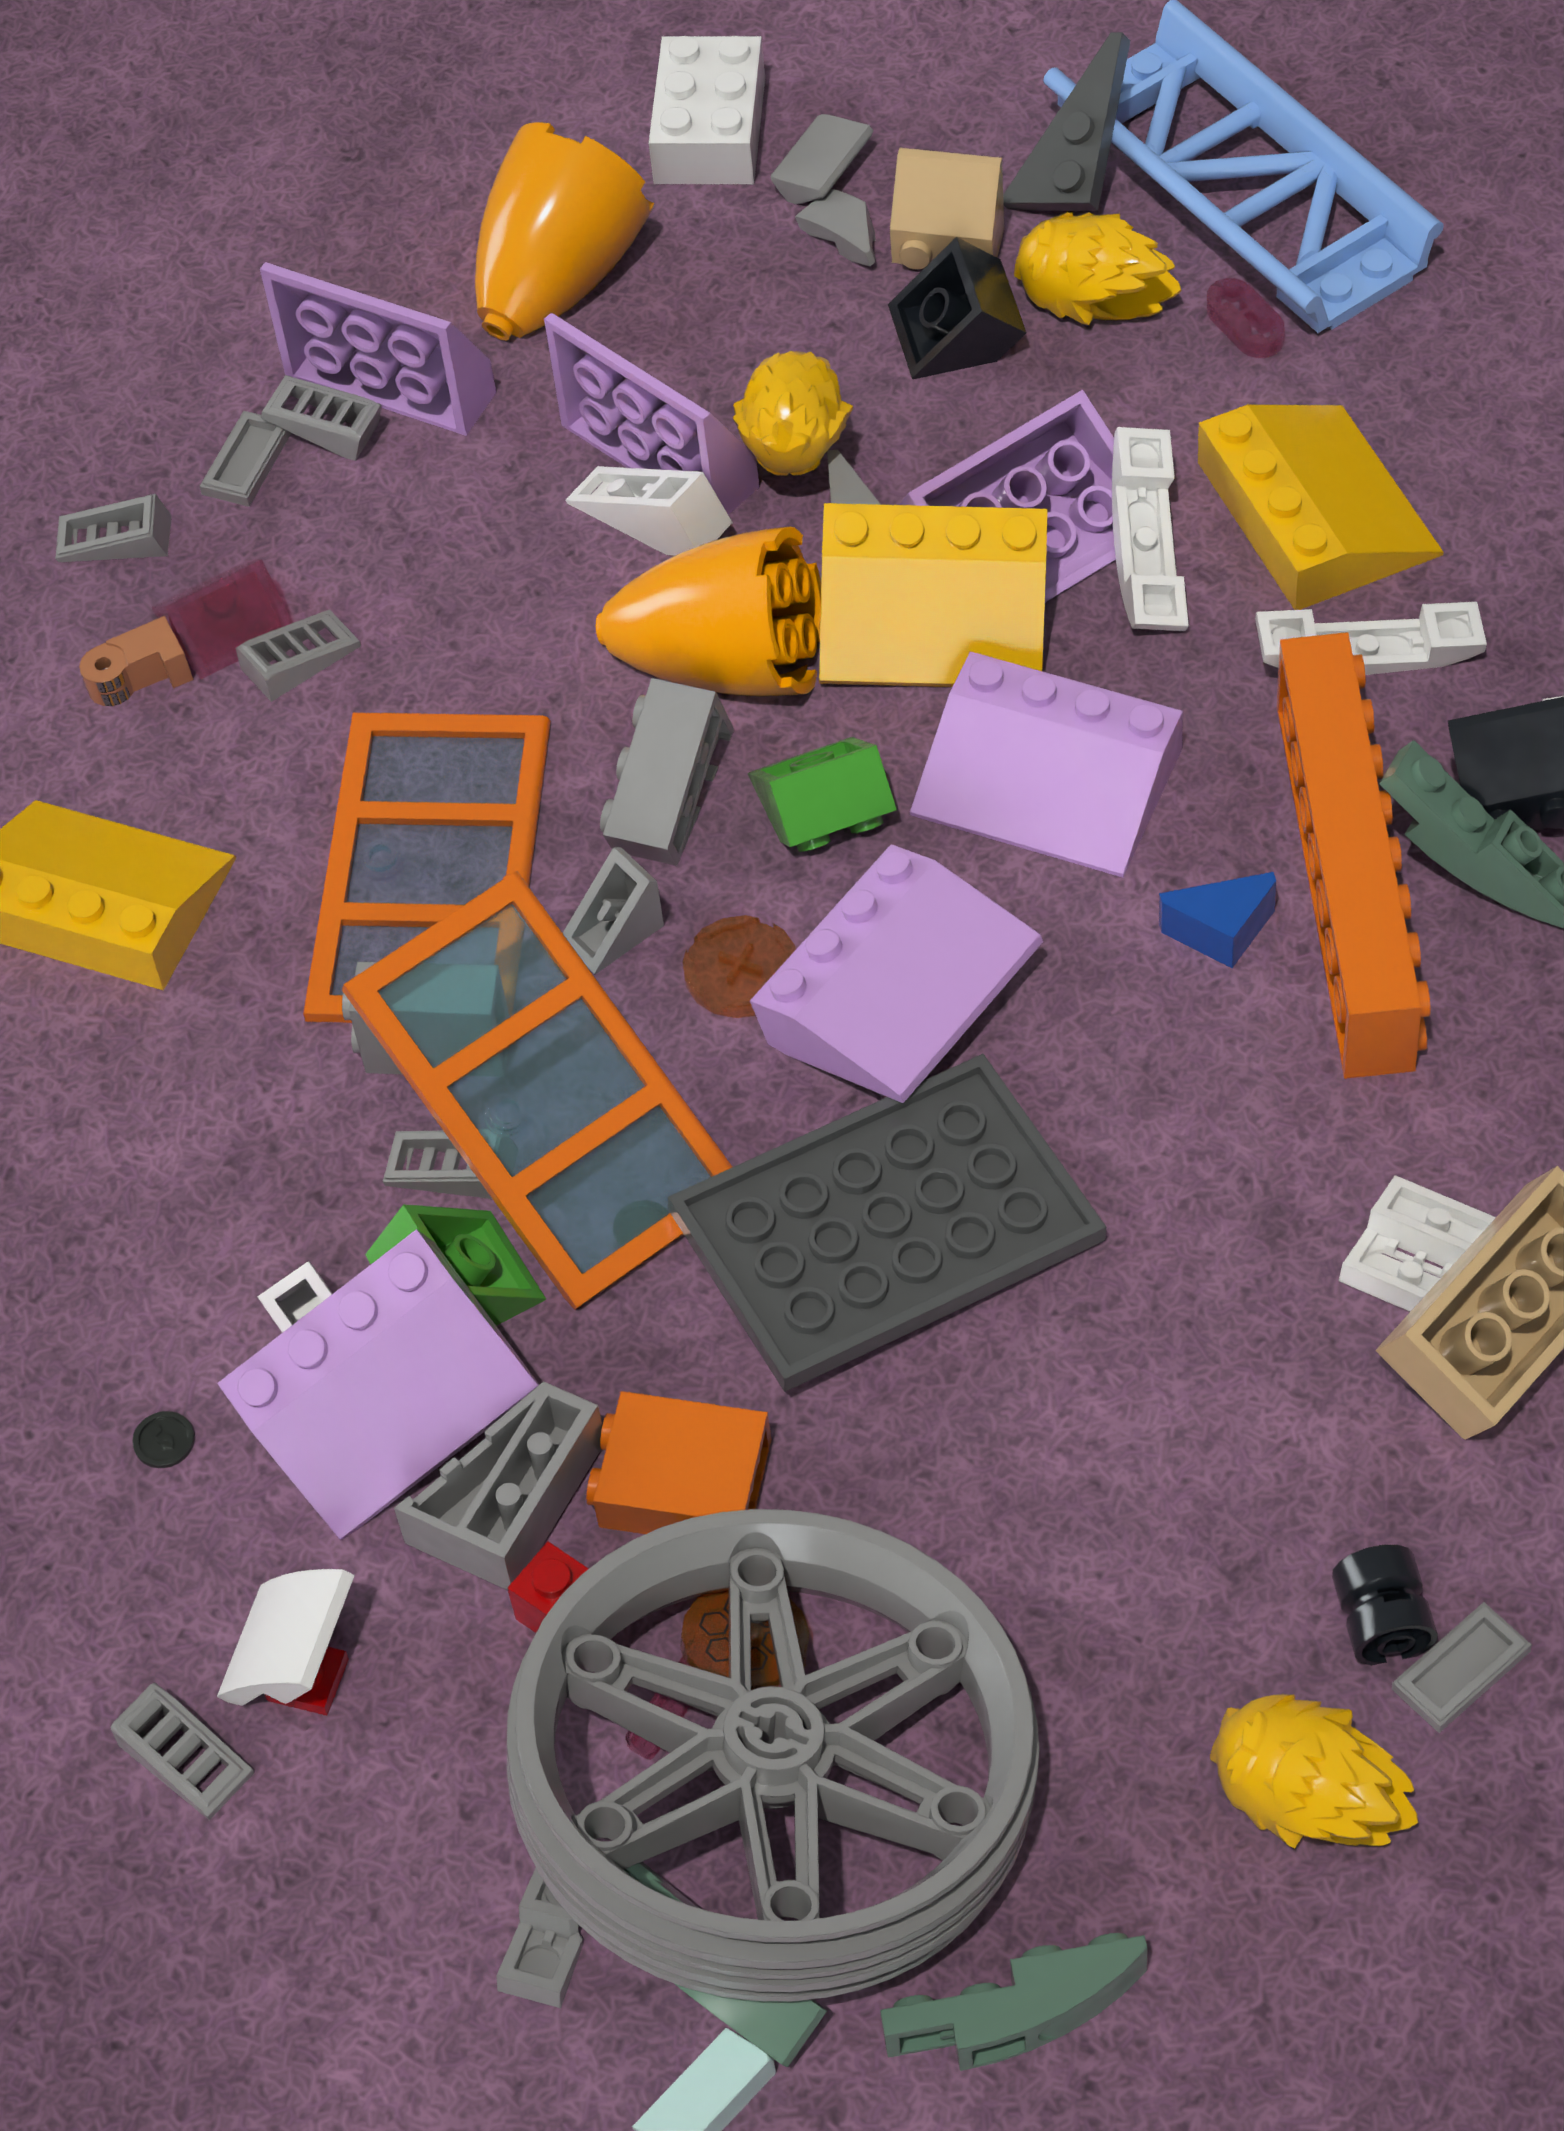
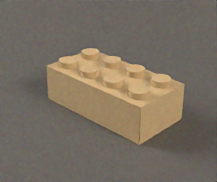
(1491, 1315)

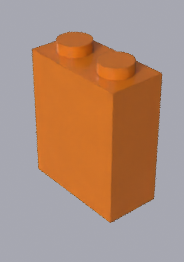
(676, 1462)

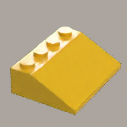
(1312, 498)
(925, 587)
(103, 892)

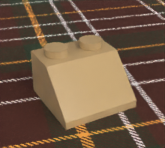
(944, 199)

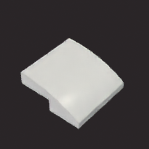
(1419, 1223)
(286, 1636)

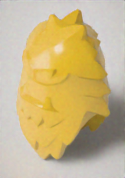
(1094, 269)
(791, 412)
(1310, 1773)

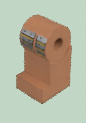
(134, 662)

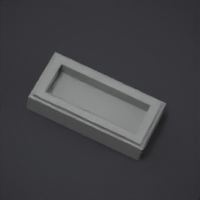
(244, 460)
(1461, 1667)

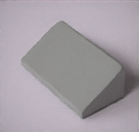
(819, 158)

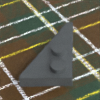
(1073, 153)

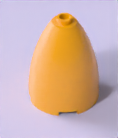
(552, 228)
(722, 616)

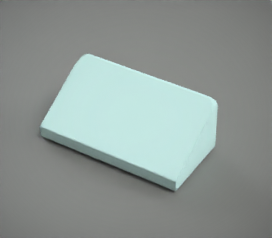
(711, 2087)

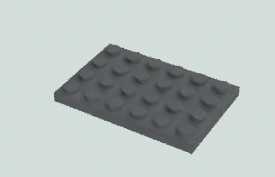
(885, 1221)

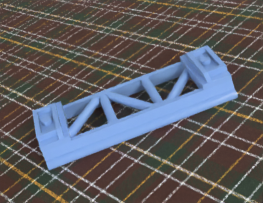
(1325, 283)

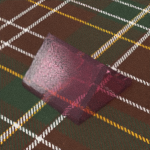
(224, 614)

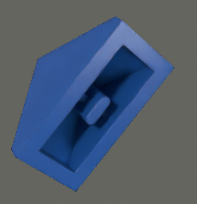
(1219, 916)

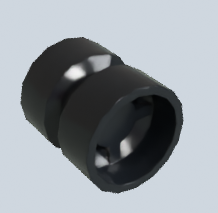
(1384, 1604)

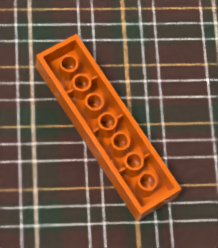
(1350, 857)

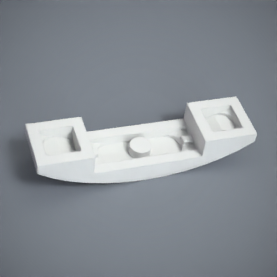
(1143, 530)
(1437, 639)

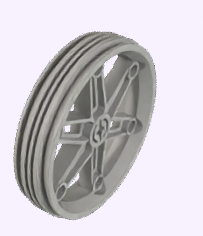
(772, 1753)

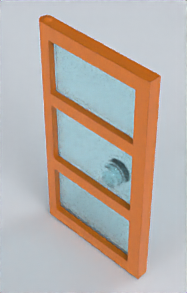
(421, 828)
(539, 1086)

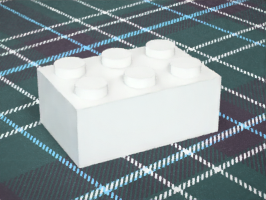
(707, 110)

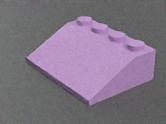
(377, 350)
(642, 418)
(1049, 464)
(1048, 763)
(893, 975)
(379, 1384)

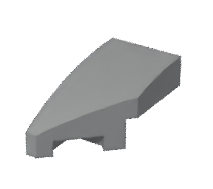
(843, 221)
(542, 1948)

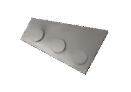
(664, 770)
(509, 1490)

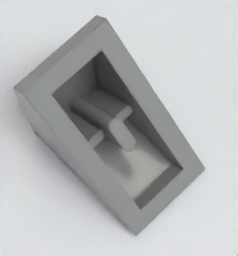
(615, 912)

